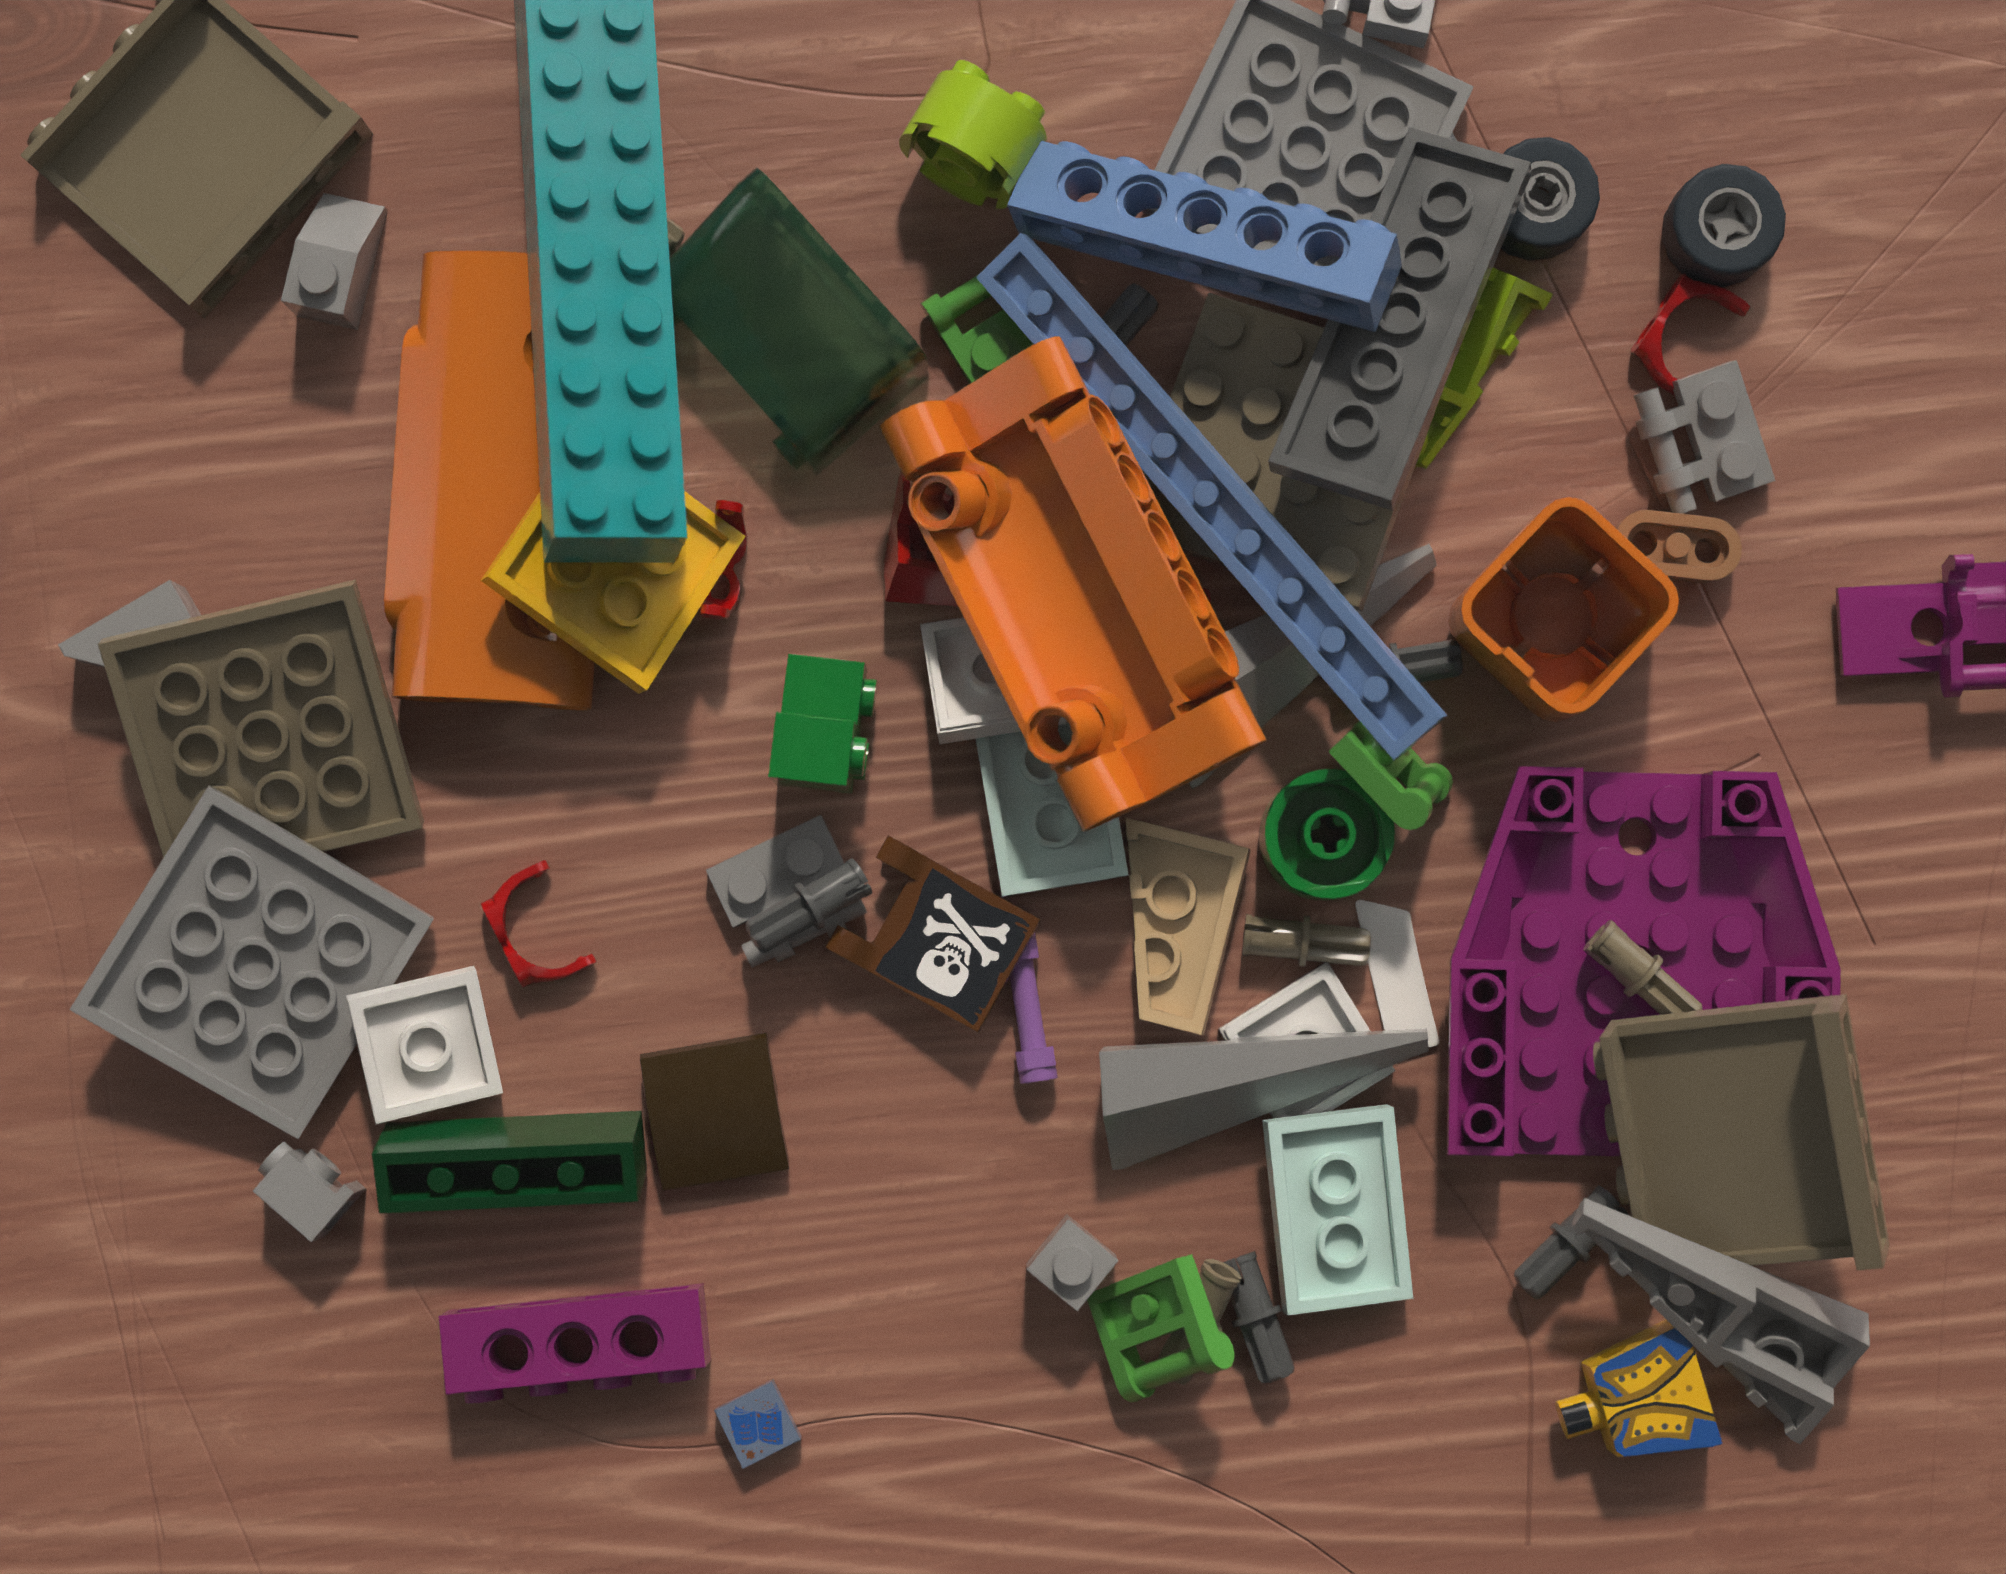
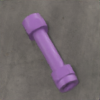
(1035, 1060)

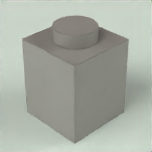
(1071, 1262)

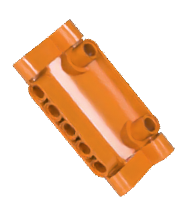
(462, 488)
(1073, 584)

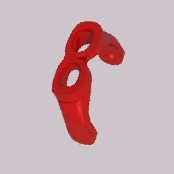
(1648, 343)
(721, 609)
(495, 911)

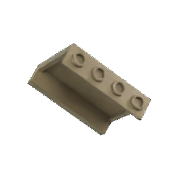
(196, 145)
(1747, 1130)

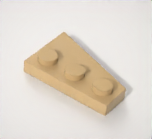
(1183, 917)

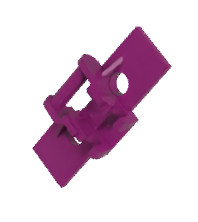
(1969, 601)

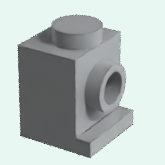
(306, 1190)

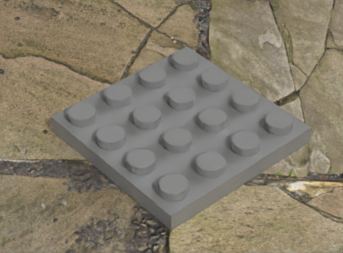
(1305, 112)
(247, 961)

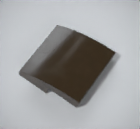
(714, 1111)

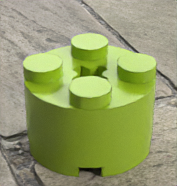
(974, 135)

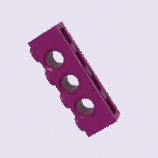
(472, 1337)

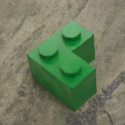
(820, 724)

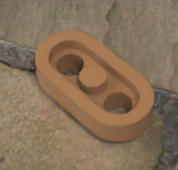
(1675, 540)

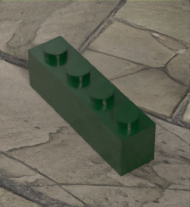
(510, 1162)

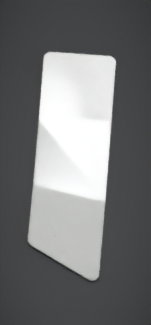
(1396, 969)

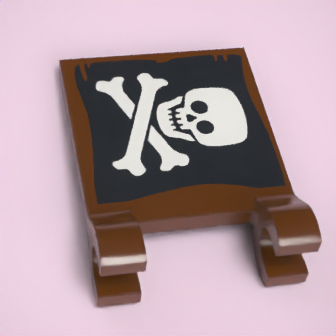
(942, 939)

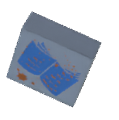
(758, 1423)

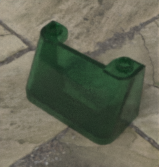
(792, 323)

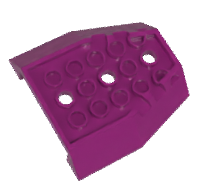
(1711, 895)

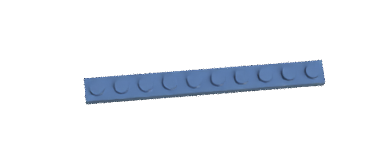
(1218, 502)

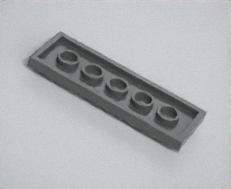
(1377, 390)

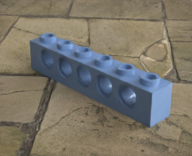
(1224, 259)

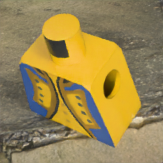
(1643, 1396)

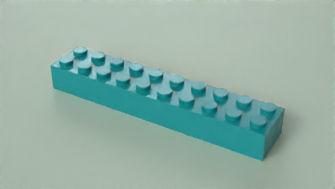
(599, 282)

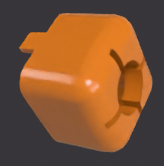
(1627, 603)

